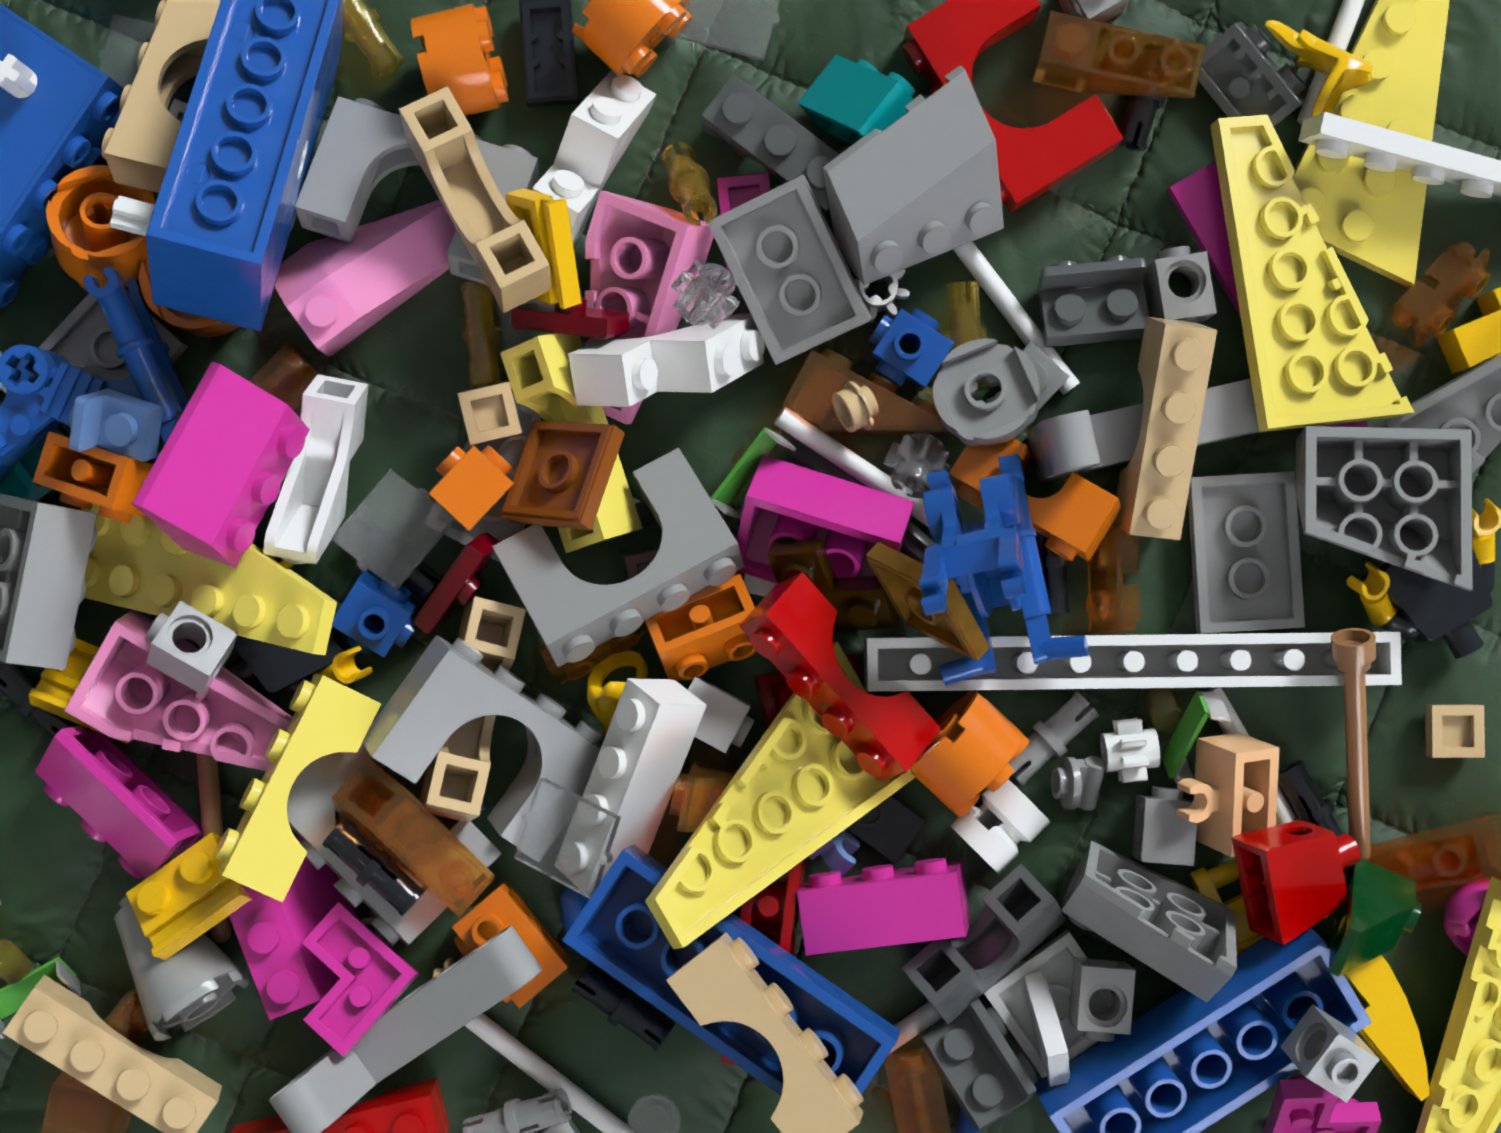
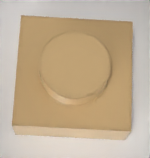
(489, 413)
(1455, 731)

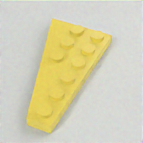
(1372, 212)

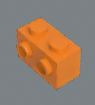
(92, 477)
(471, 483)
(703, 630)
(499, 911)

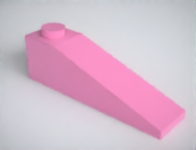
(633, 262)
(348, 287)
(143, 704)

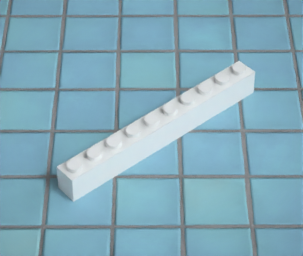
(1132, 663)

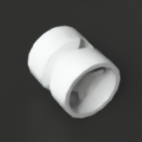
(996, 843)

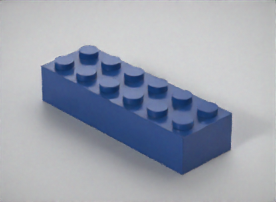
(628, 944)
(1200, 1058)

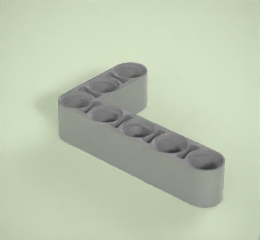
(1101, 440)
(406, 1031)

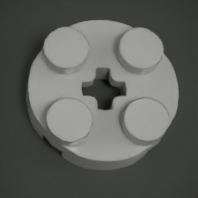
(978, 421)

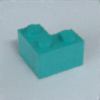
(855, 99)

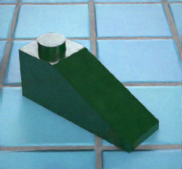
(1373, 916)

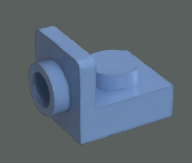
(116, 424)

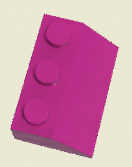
(221, 466)
(806, 504)
(116, 800)
(272, 935)

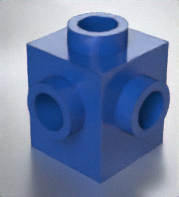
(922, 333)
(361, 625)

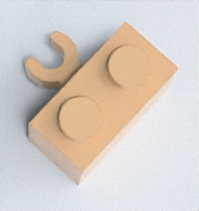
(1231, 789)

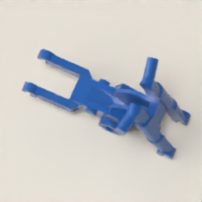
(46, 400)
(991, 564)

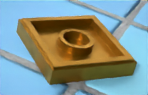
(900, 581)

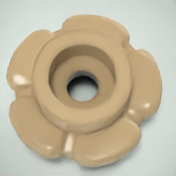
(855, 407)

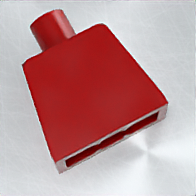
(1292, 876)

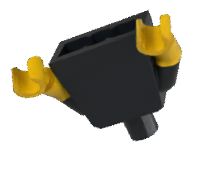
(1430, 608)
(285, 668)

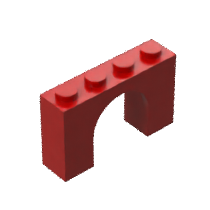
(1027, 158)

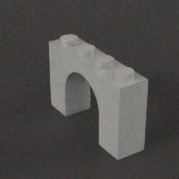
(365, 146)
(582, 615)
(453, 688)
(313, 819)

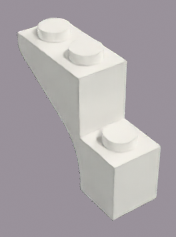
(594, 145)
(676, 361)
(317, 481)

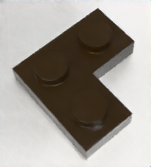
(859, 600)

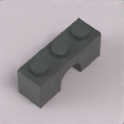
(763, 132)
(960, 970)

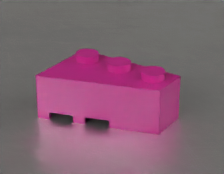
(884, 906)

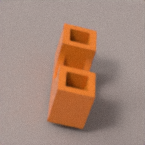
(1071, 518)

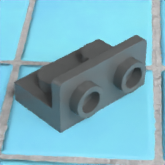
(1246, 78)
(1092, 301)
(980, 1065)

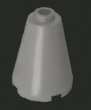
(185, 986)

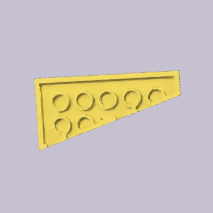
(1296, 305)
(258, 599)
(773, 814)
(1468, 1068)

